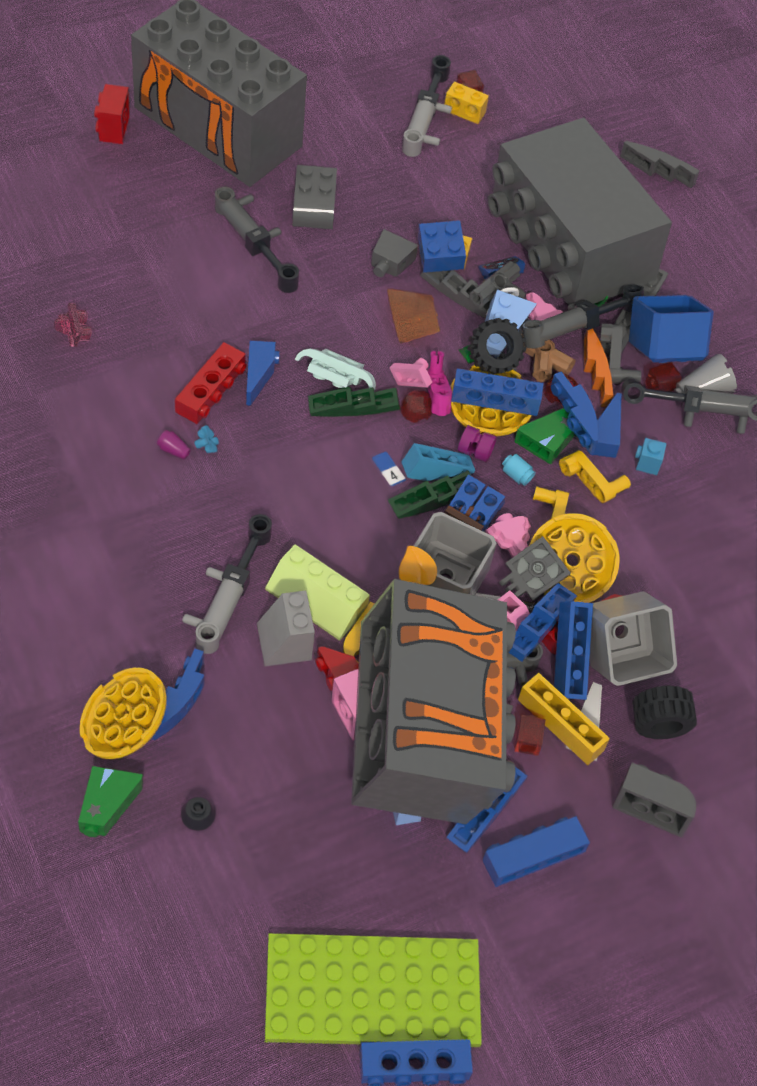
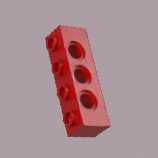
(210, 383)

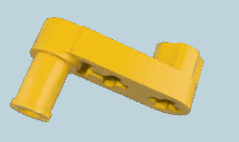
(579, 464)
(556, 498)

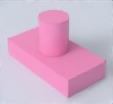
(411, 374)

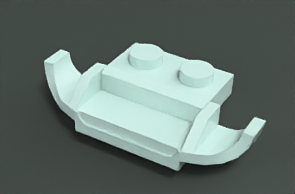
(336, 368)

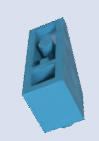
(434, 463)

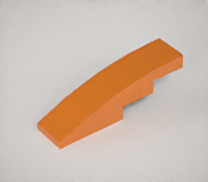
(597, 364)

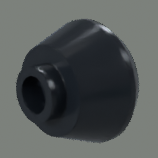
(198, 814)

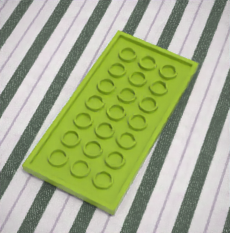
(371, 989)

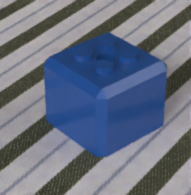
(671, 328)

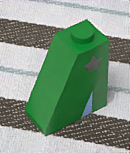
(546, 435)
(107, 798)

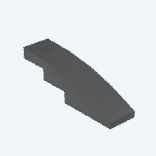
(659, 162)
(456, 289)

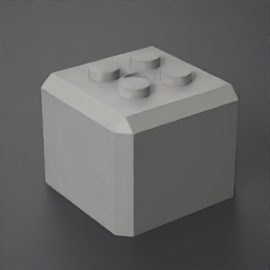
(457, 551)
(645, 645)

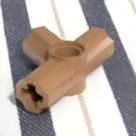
(547, 358)

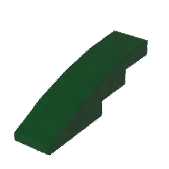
(356, 403)
(426, 496)

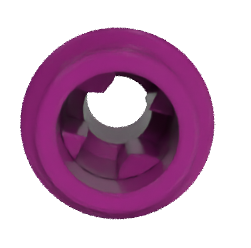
(173, 445)

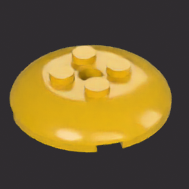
(488, 419)
(591, 545)
(123, 713)

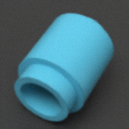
(518, 469)

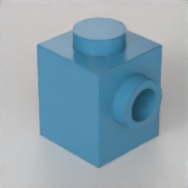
(650, 456)

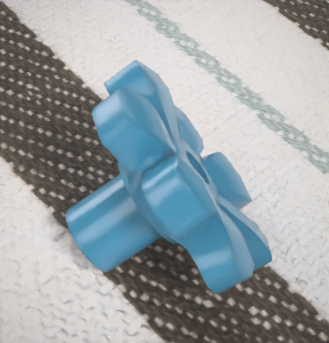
(207, 440)

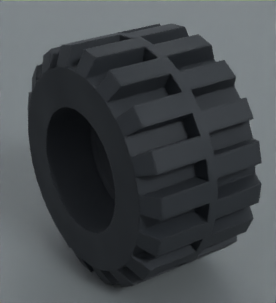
(514, 346)
(664, 712)

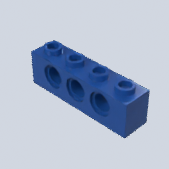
(497, 392)
(427, 1052)

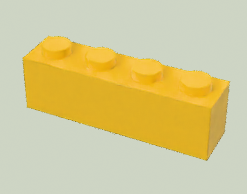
(563, 719)

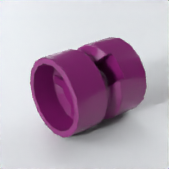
(476, 443)

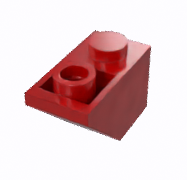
(334, 664)

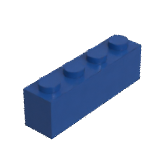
(573, 649)
(535, 851)

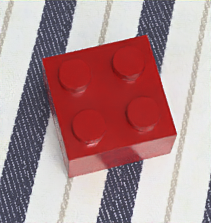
(112, 113)

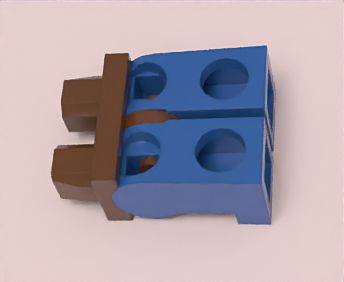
(475, 504)

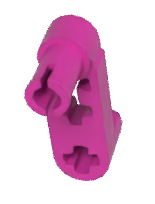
(439, 389)

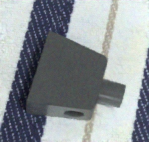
(392, 254)

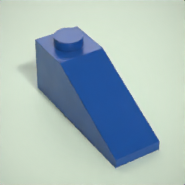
(260, 367)
(609, 429)

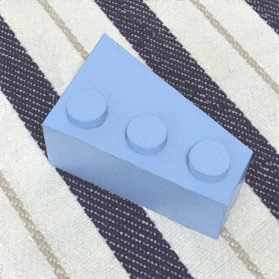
(506, 307)

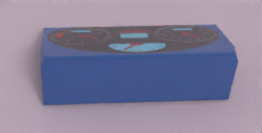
(490, 268)

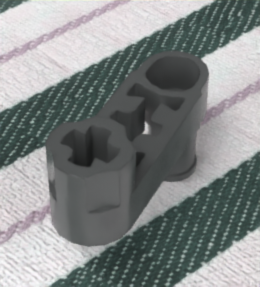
(613, 334)

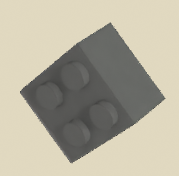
(314, 197)
(656, 800)

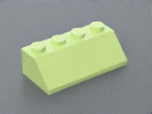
(332, 598)

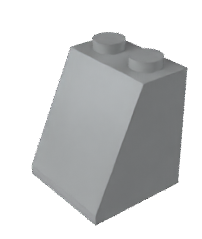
(287, 630)

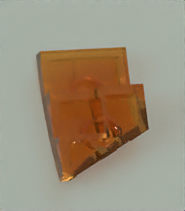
(413, 314)

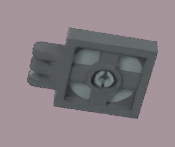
(535, 570)

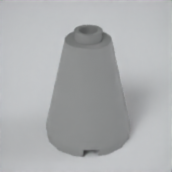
(710, 376)

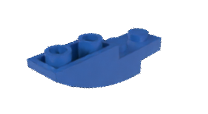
(581, 416)
(184, 695)

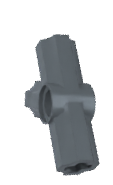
(499, 280)

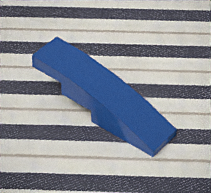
(540, 621)
(468, 834)

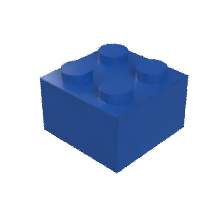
(441, 246)

